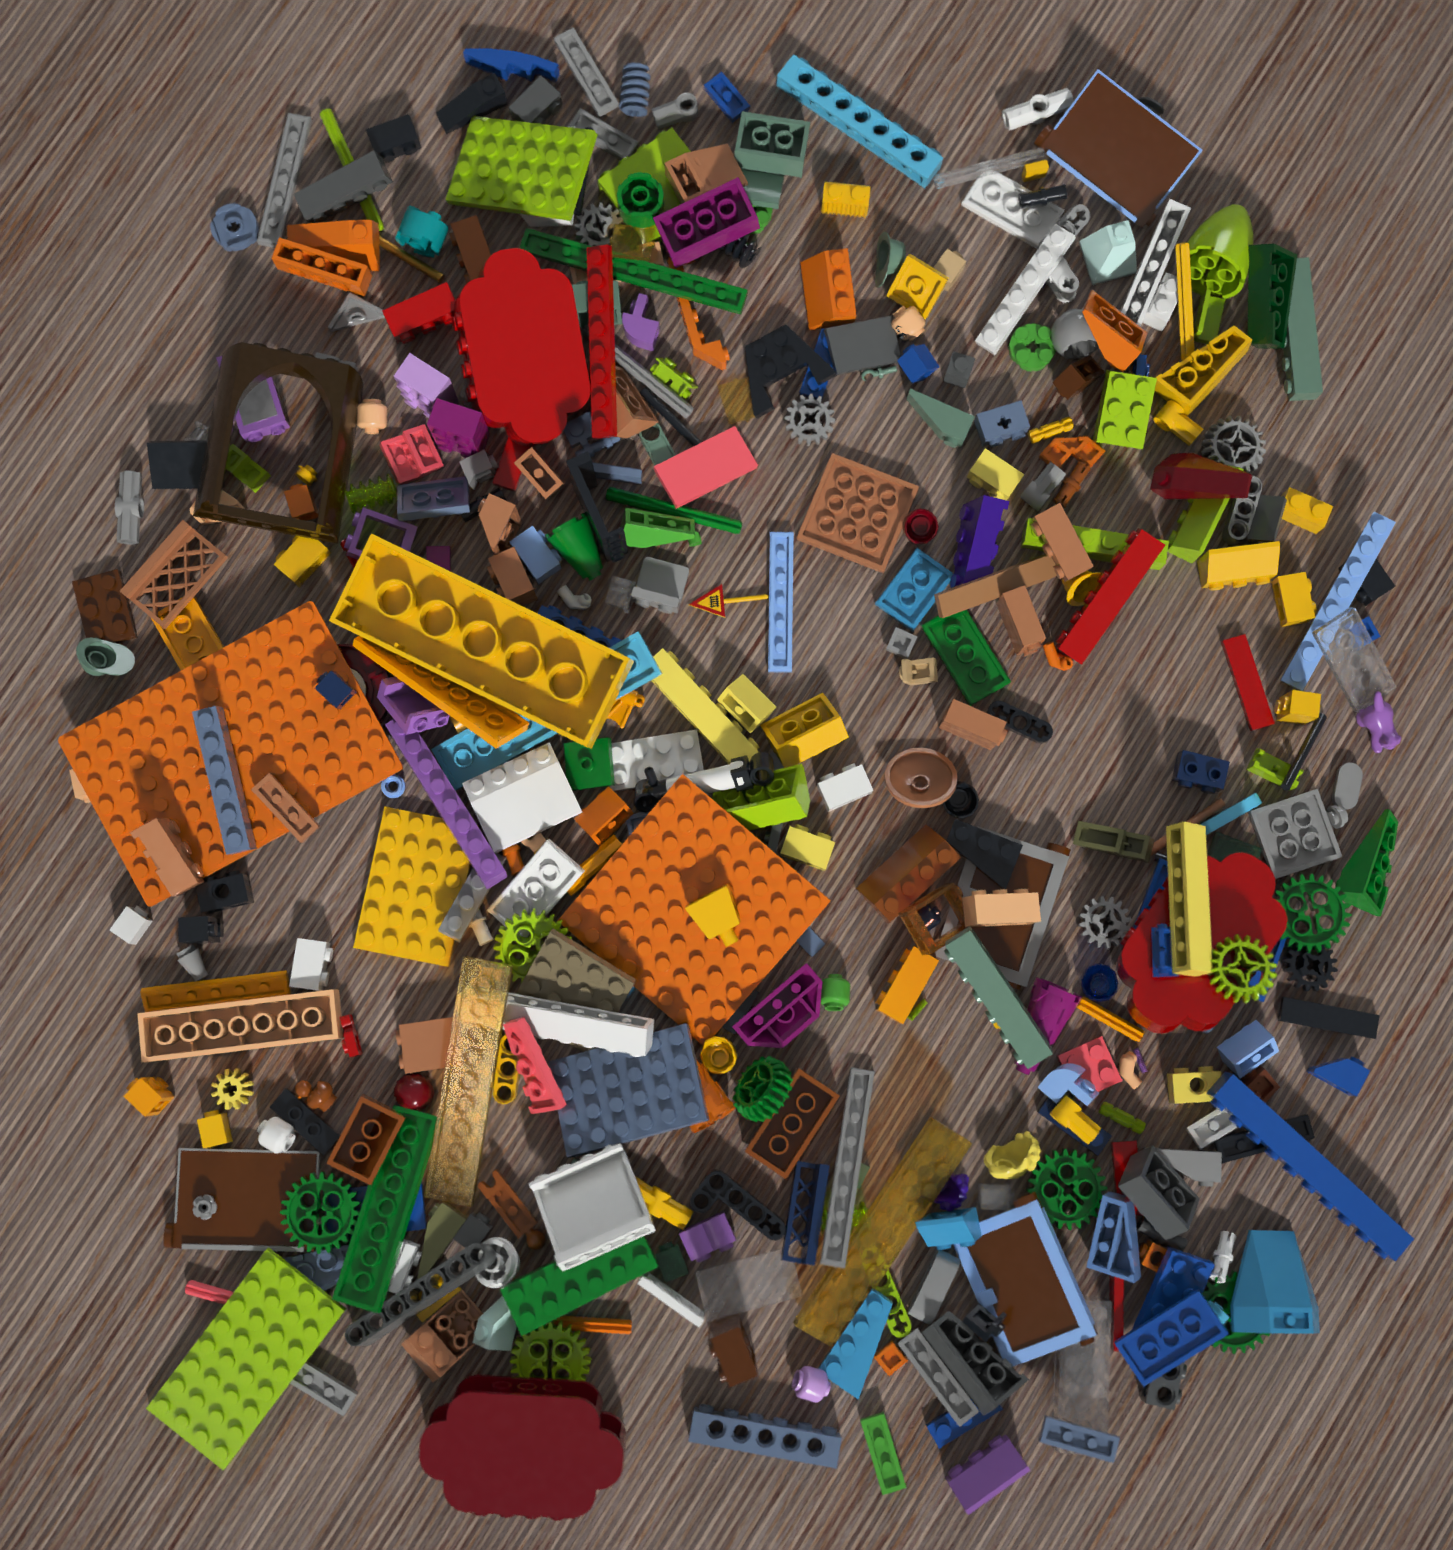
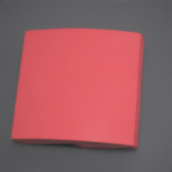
(411, 455)

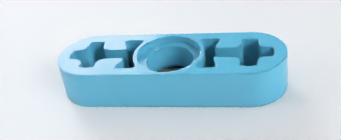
(1231, 813)

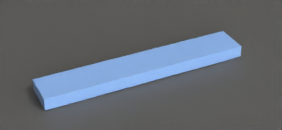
(780, 602)

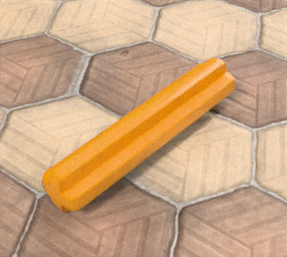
(1110, 1019)

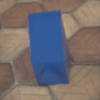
(1343, 1074)

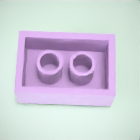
(423, 384)

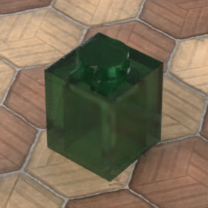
(671, 1261)

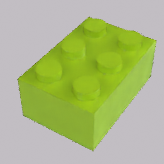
(1124, 409)

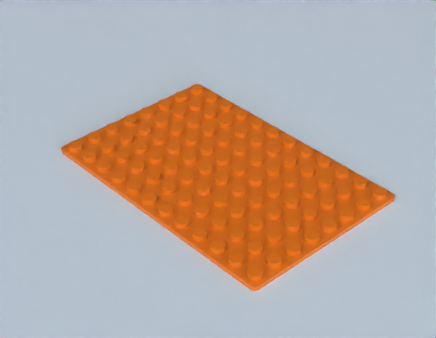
(149, 763)

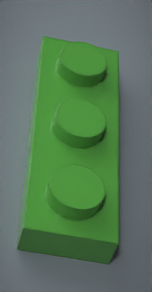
(883, 1453)

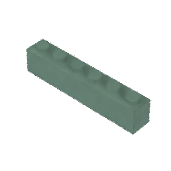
(1301, 348)
(998, 997)

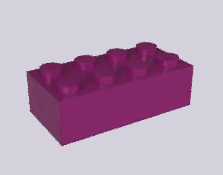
(706, 222)

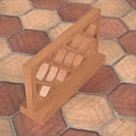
(161, 560)

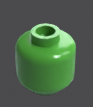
(835, 992)

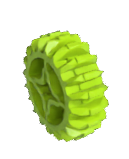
(1242, 979)

